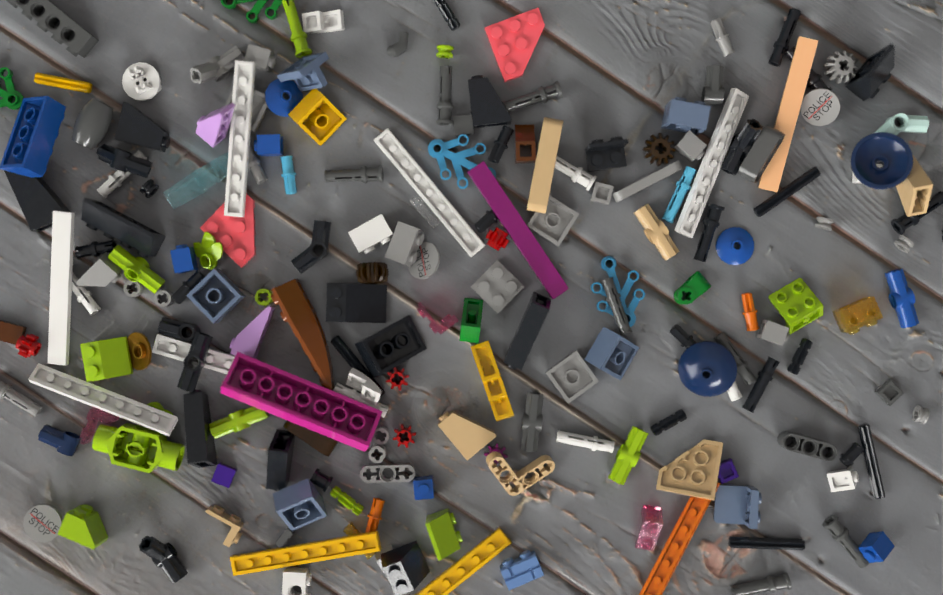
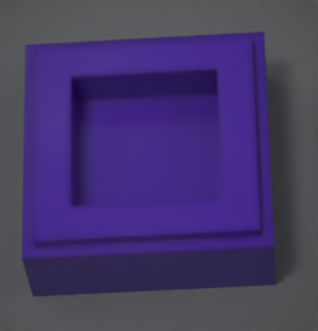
(727, 471)
(224, 475)

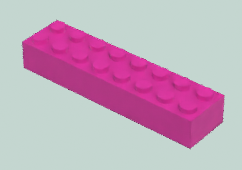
(301, 402)

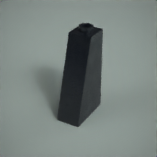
(35, 200)
(527, 331)
(199, 439)

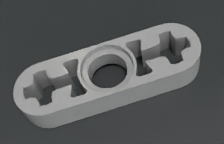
(373, 468)

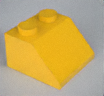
(317, 116)

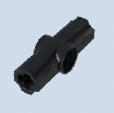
(190, 373)

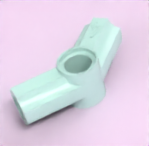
(908, 123)

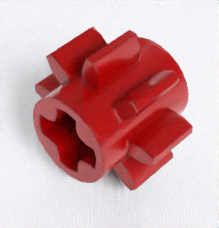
(497, 239)
(28, 345)
(395, 383)
(406, 440)

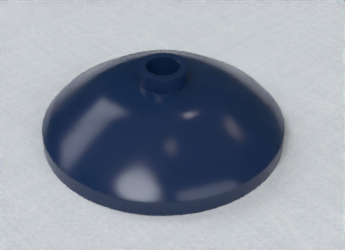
(884, 149)
(707, 357)

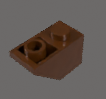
(525, 144)

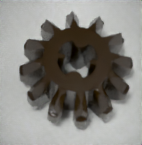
(654, 154)
(372, 272)

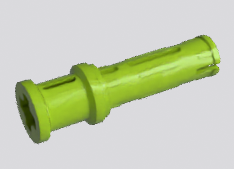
(298, 35)

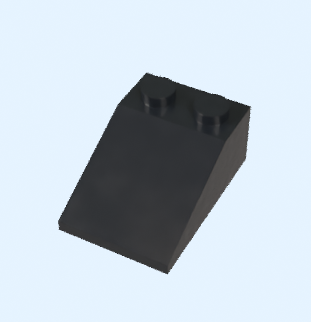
(873, 73)
(356, 303)
(390, 346)

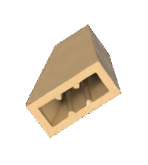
(915, 191)
(465, 433)

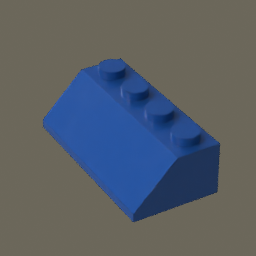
(33, 136)

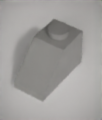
(100, 273)

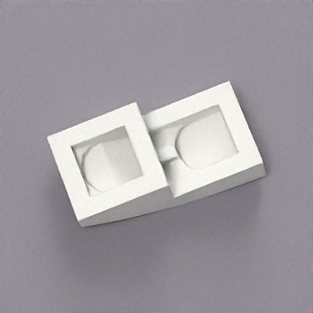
(323, 21)
(369, 390)

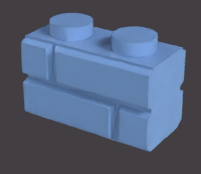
(521, 570)

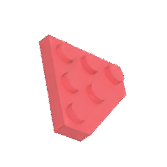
(515, 41)
(234, 233)

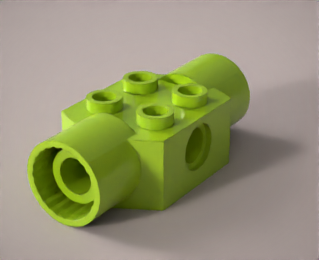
(138, 447)

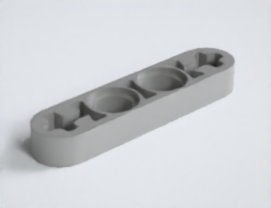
(647, 181)

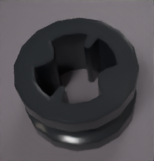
(149, 188)

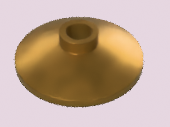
(139, 350)

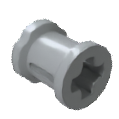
(373, 457)

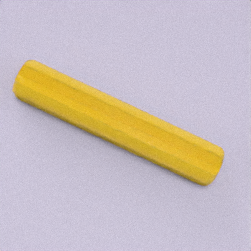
(62, 82)

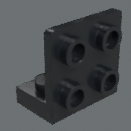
(606, 155)

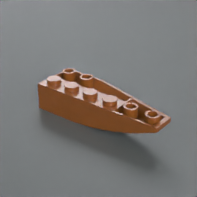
(306, 326)

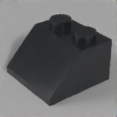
(404, 567)

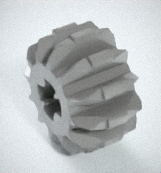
(847, 69)

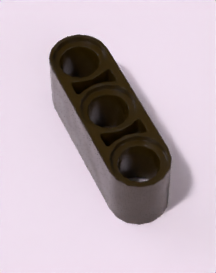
(318, 441)

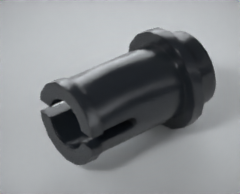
(851, 454)

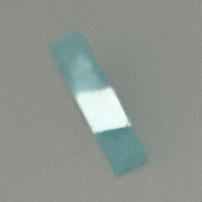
(197, 182)

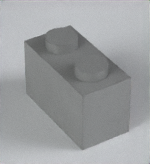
(405, 244)

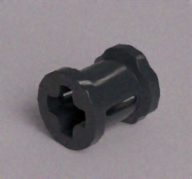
(321, 480)

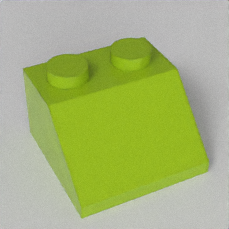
(106, 359)
(84, 527)
(443, 533)

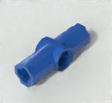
(902, 298)

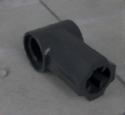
(177, 329)

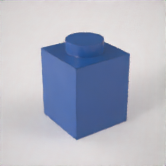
(269, 145)
(184, 259)
(423, 487)
(876, 547)

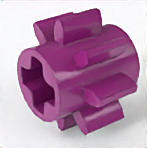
(498, 449)

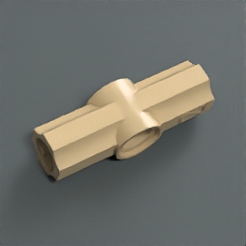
(656, 232)

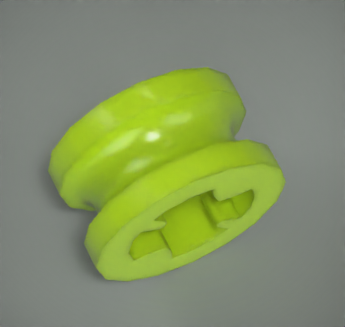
(444, 51)
(263, 291)

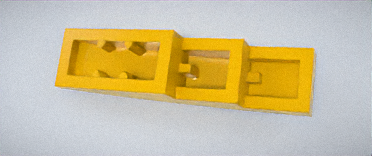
(492, 381)

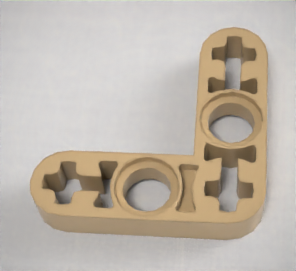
(518, 478)

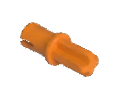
(749, 312)
(375, 514)

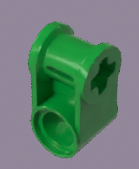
(694, 287)

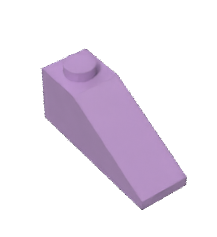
(215, 125)
(252, 336)

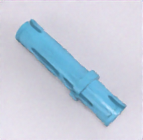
(679, 194)

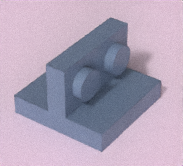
(306, 72)

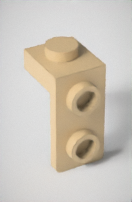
(232, 520)

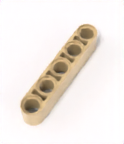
(544, 165)

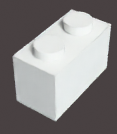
(371, 234)

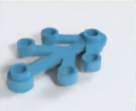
(458, 159)
(623, 292)

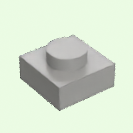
(601, 193)

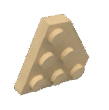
(693, 472)

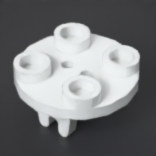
(146, 89)

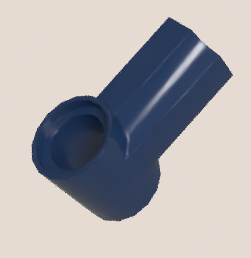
(65, 442)

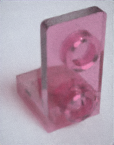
(447, 321)
(92, 417)
(650, 529)

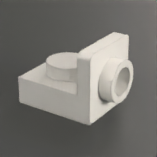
(843, 479)

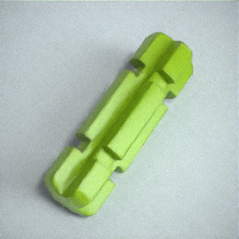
(346, 500)

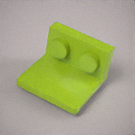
(797, 304)

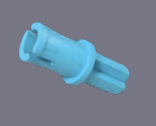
(288, 175)

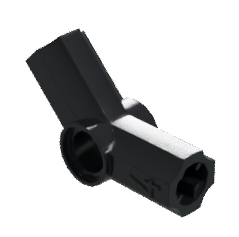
(741, 146)
(124, 160)
(308, 257)
(164, 557)

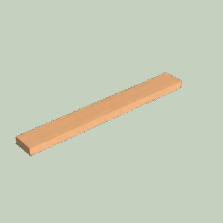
(789, 110)

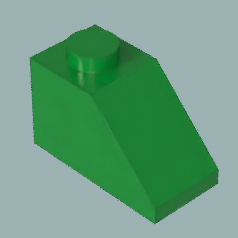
(471, 320)

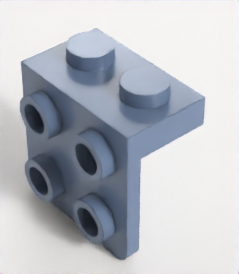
(737, 505)

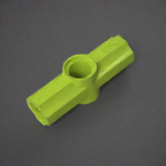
(136, 269)
(237, 421)
(628, 455)

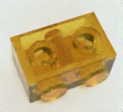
(857, 314)

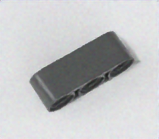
(761, 153)
(815, 449)

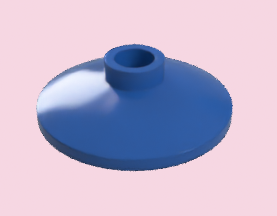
(275, 100)
(725, 246)

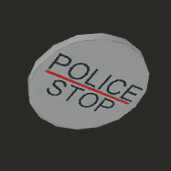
(820, 107)
(426, 262)
(42, 523)

